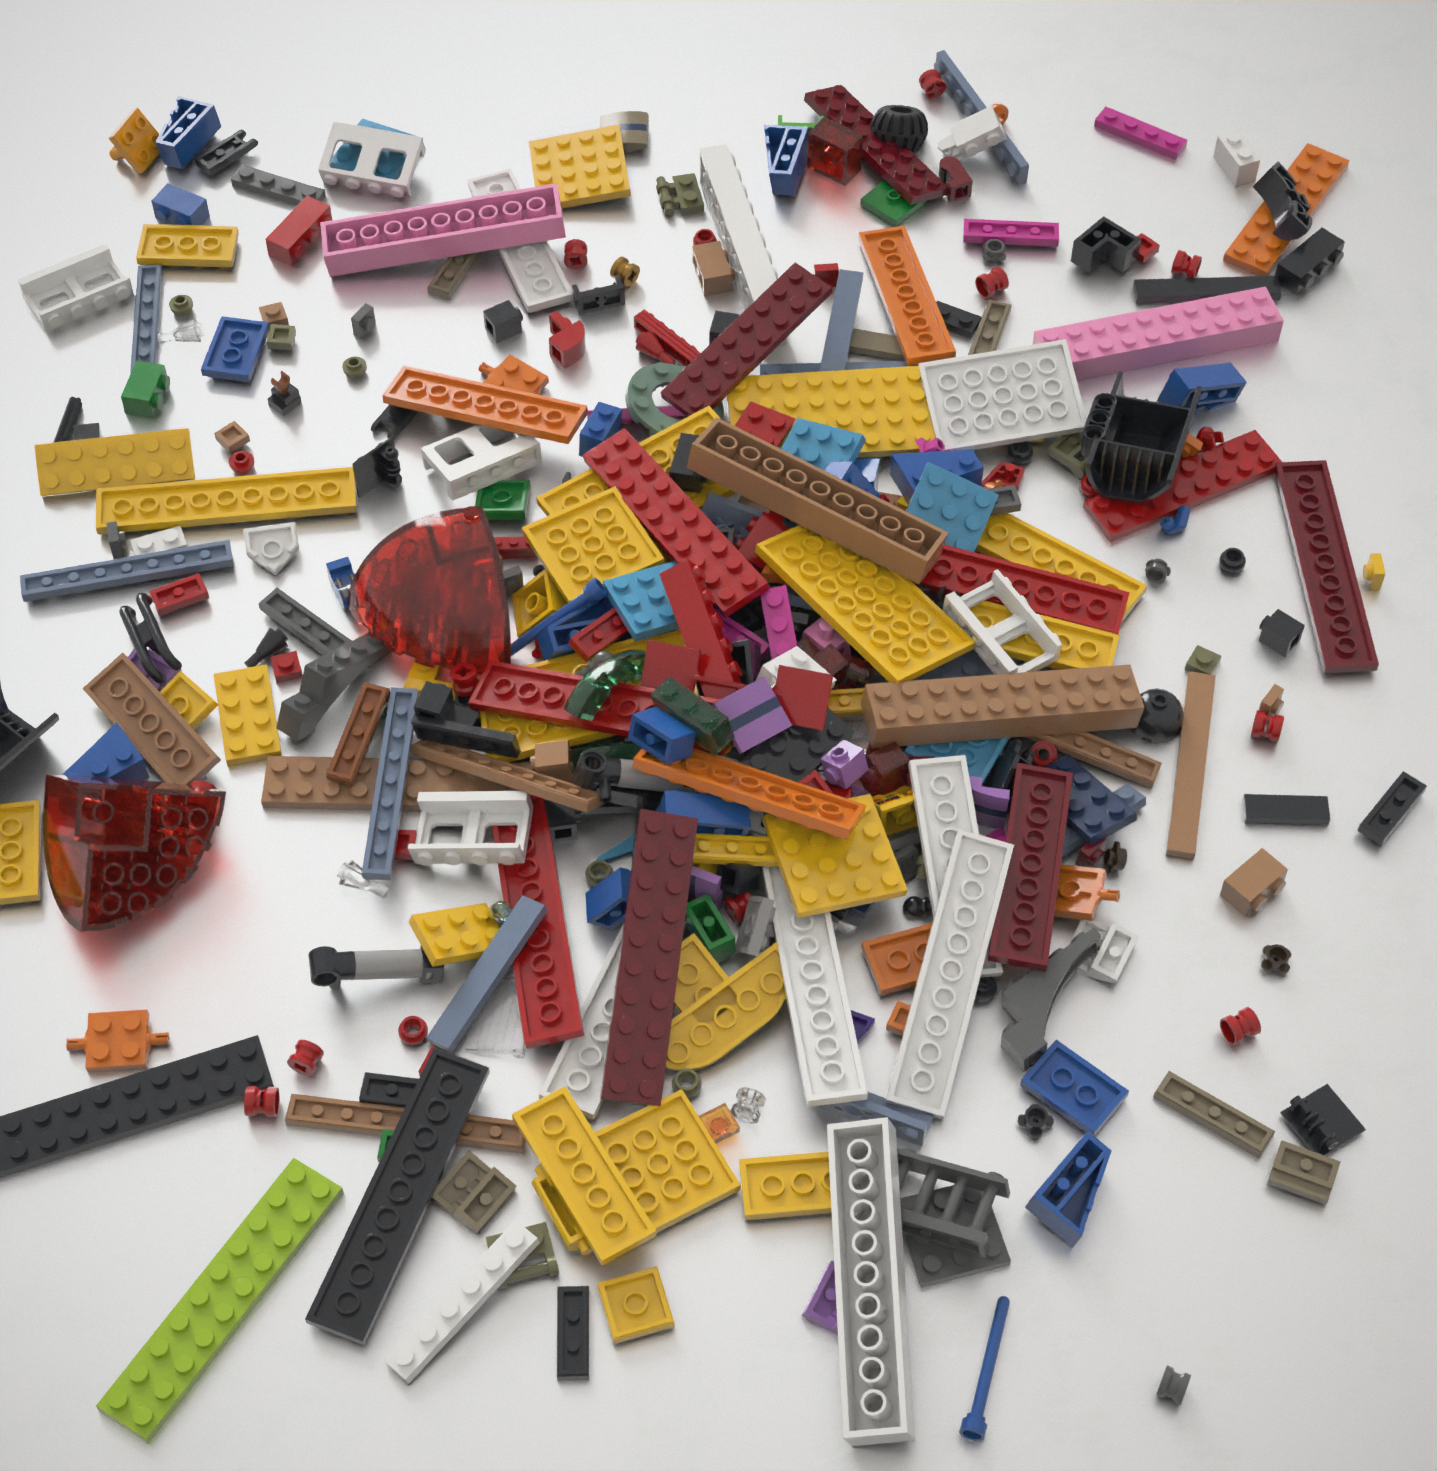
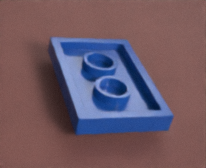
(235, 349)
(1074, 1088)

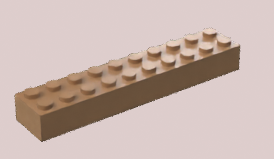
(817, 500)
(1001, 706)

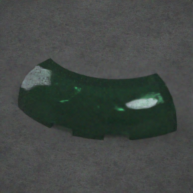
(598, 681)

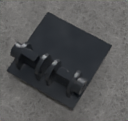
(376, 467)
(1322, 1120)

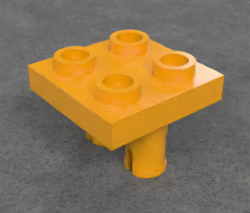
(134, 141)

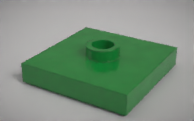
(888, 204)
(505, 499)

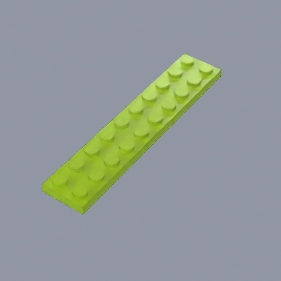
(219, 1300)

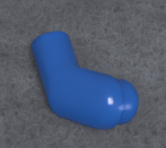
(1176, 524)

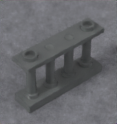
(943, 1230)

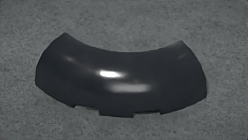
(1285, 203)

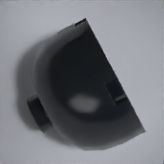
(1161, 716)

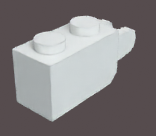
(973, 135)

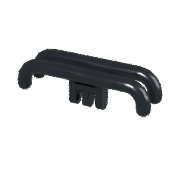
(148, 635)

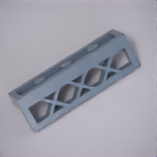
(732, 514)
(909, 1123)

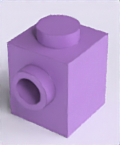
(844, 764)

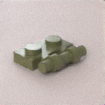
(687, 194)

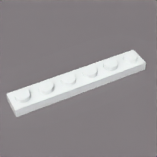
(461, 1301)

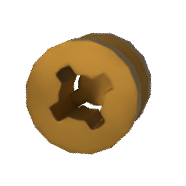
(627, 272)

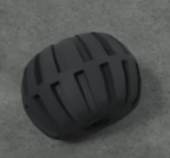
(900, 124)

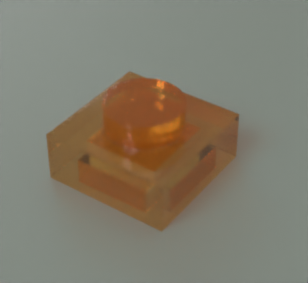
(720, 1123)

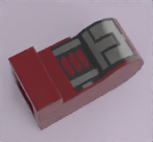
(955, 178)

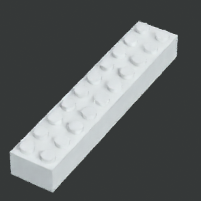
(735, 223)
(870, 1283)

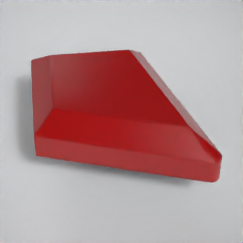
(1007, 473)

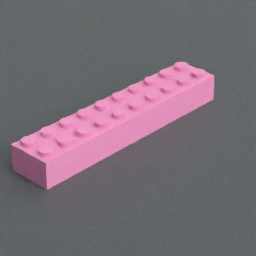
(442, 230)
(1169, 333)

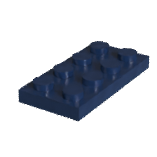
(1092, 808)

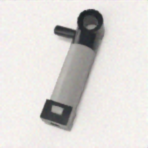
(596, 770)
(331, 966)

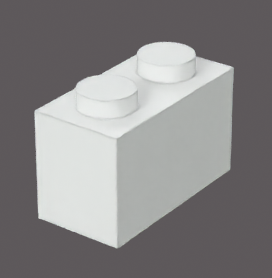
(1236, 158)

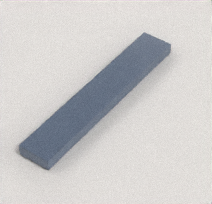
(147, 314)
(842, 320)
(486, 974)

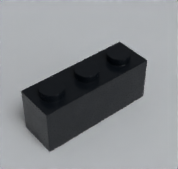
(1310, 261)

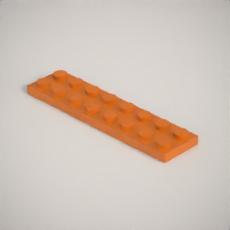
(1256, 246)
(906, 295)
(485, 404)
(758, 791)

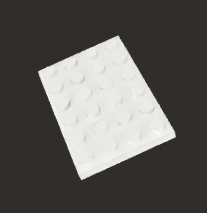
(1003, 396)

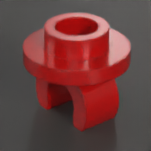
(1209, 438)

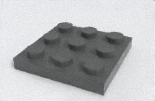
(941, 1263)

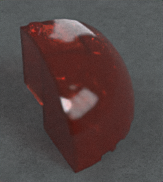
(436, 591)
(122, 844)

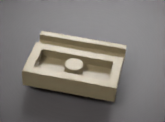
(1303, 1172)

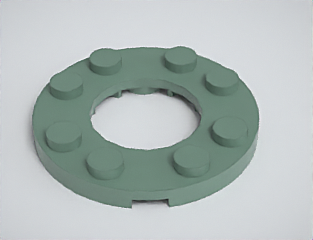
(639, 396)

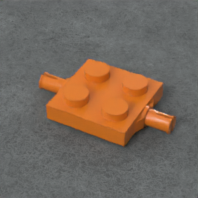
(515, 375)
(1081, 892)
(117, 1041)

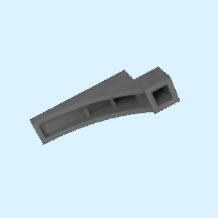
(324, 682)
(1034, 995)

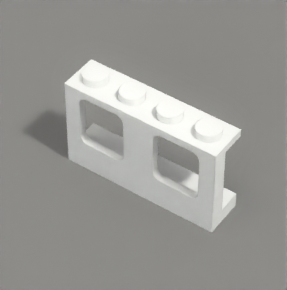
(373, 143)
(70, 279)
(488, 463)
(991, 639)
(475, 813)

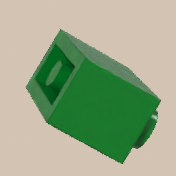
(145, 389)
(710, 928)

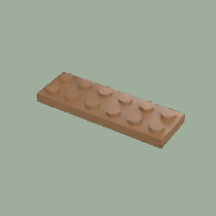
(151, 723)

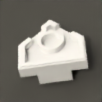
(271, 545)

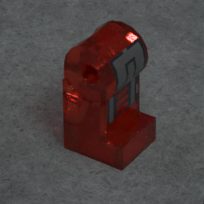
(855, 674)

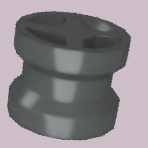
(1173, 1385)

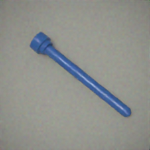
(593, 591)
(973, 1425)

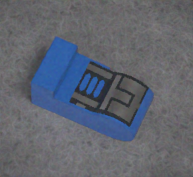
(340, 577)

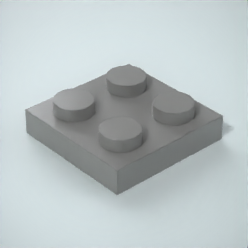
(752, 931)

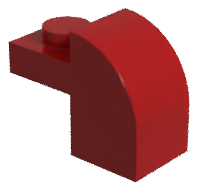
(568, 340)

